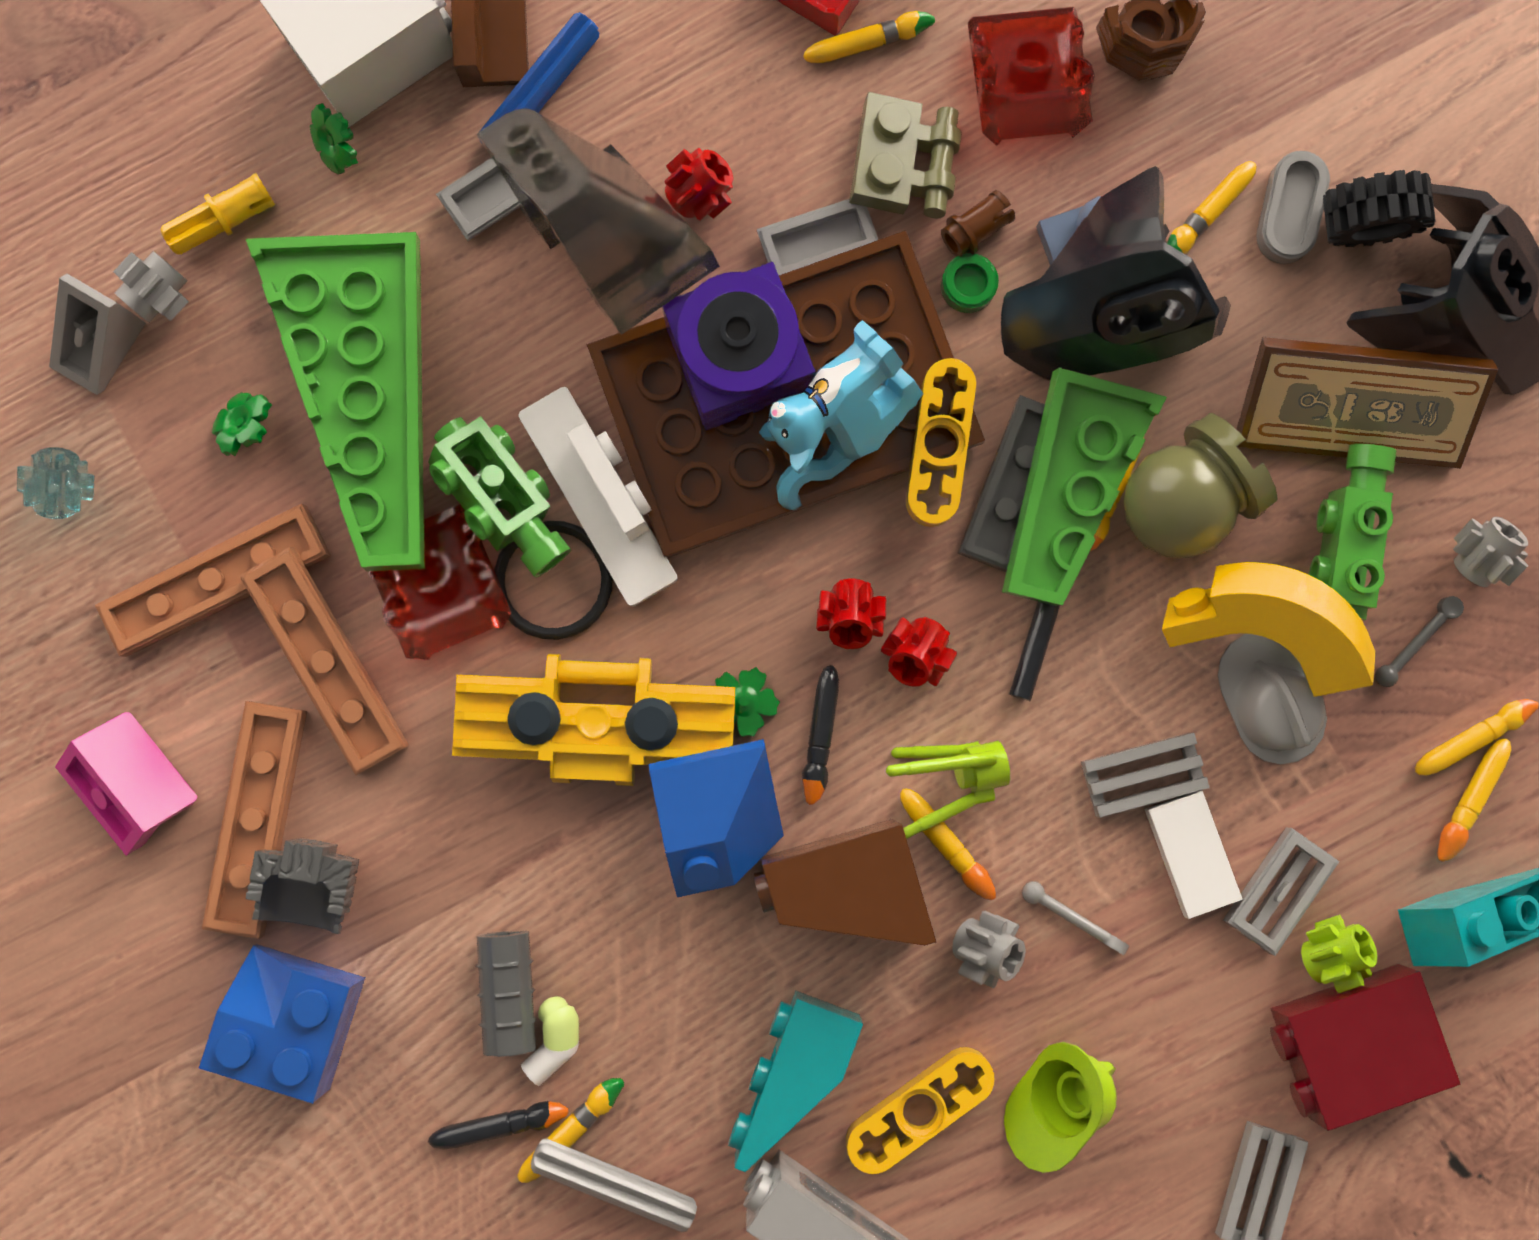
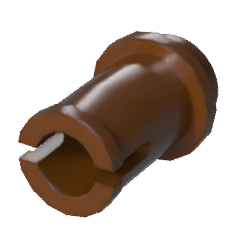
(977, 224)

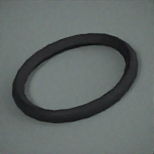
(580, 625)

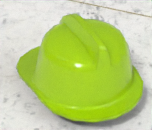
(1059, 1106)

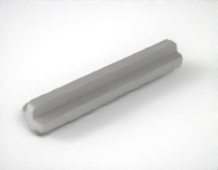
(613, 1185)

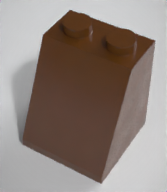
(849, 886)

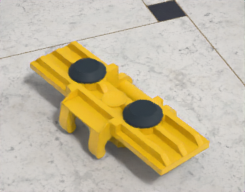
(589, 740)

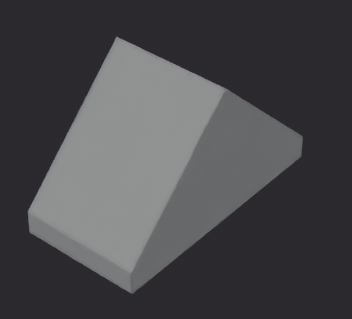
(90, 334)

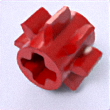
(698, 184)
(851, 613)
(918, 652)

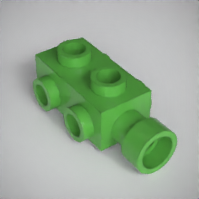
(497, 485)
(1347, 528)

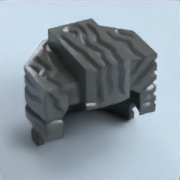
(303, 884)

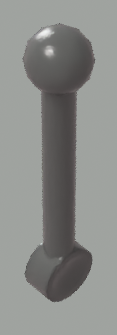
(1447, 608)

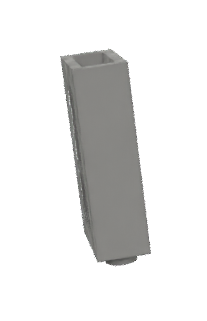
(796, 1204)

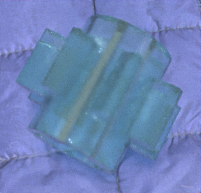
(55, 483)

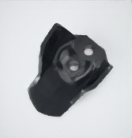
(1113, 293)
(1490, 298)

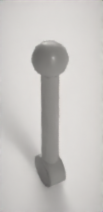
(1034, 893)

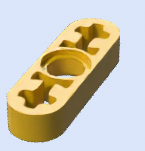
(932, 399)
(918, 1135)

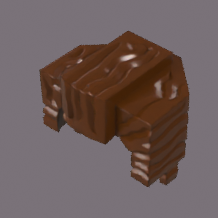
(1149, 36)

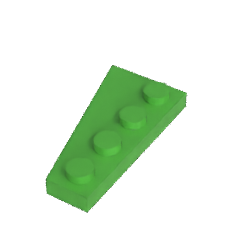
(1079, 459)

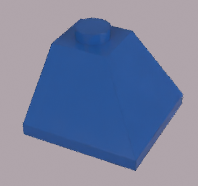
(715, 815)

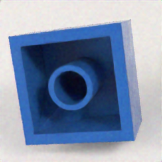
(283, 1024)

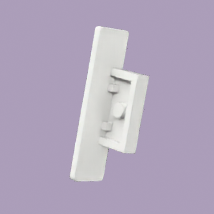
(597, 495)

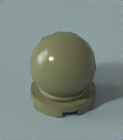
(1191, 494)

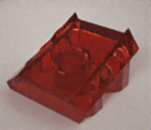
(1031, 73)
(448, 598)

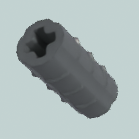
(506, 993)

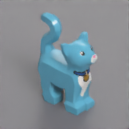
(845, 405)

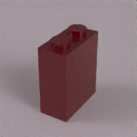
(1363, 1048)

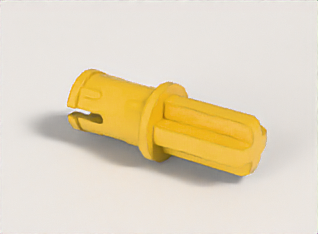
(217, 215)

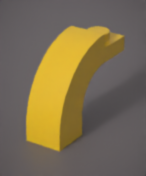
(1283, 607)

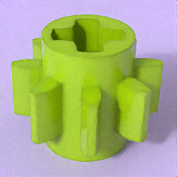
(1339, 954)

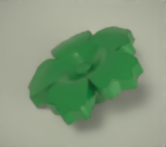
(329, 136)
(241, 422)
(749, 699)

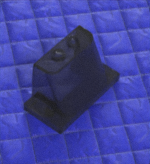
(602, 212)

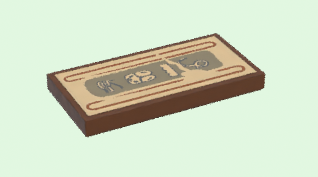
(1343, 395)

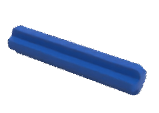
(551, 67)

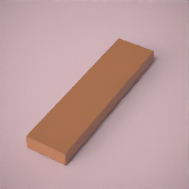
(205, 581)
(324, 660)
(253, 812)

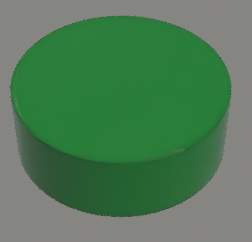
(969, 283)

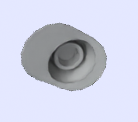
(1271, 700)

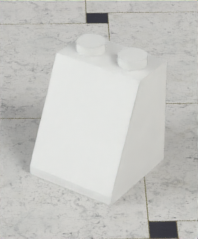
(364, 48)

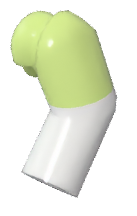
(559, 1040)

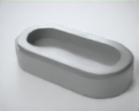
(1292, 207)

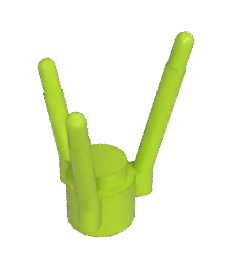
(974, 765)

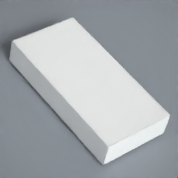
(1193, 854)

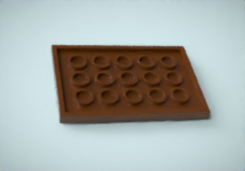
(727, 476)

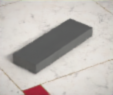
(998, 509)

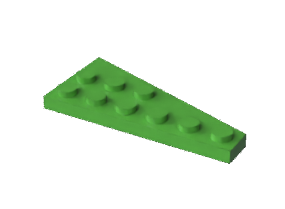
(356, 355)

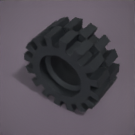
(1379, 208)

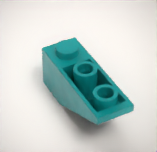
(1473, 921)
(803, 1069)

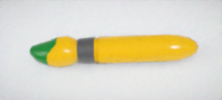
(870, 37)
(1212, 207)
(576, 1124)

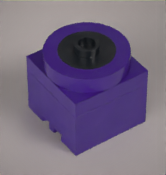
(738, 344)

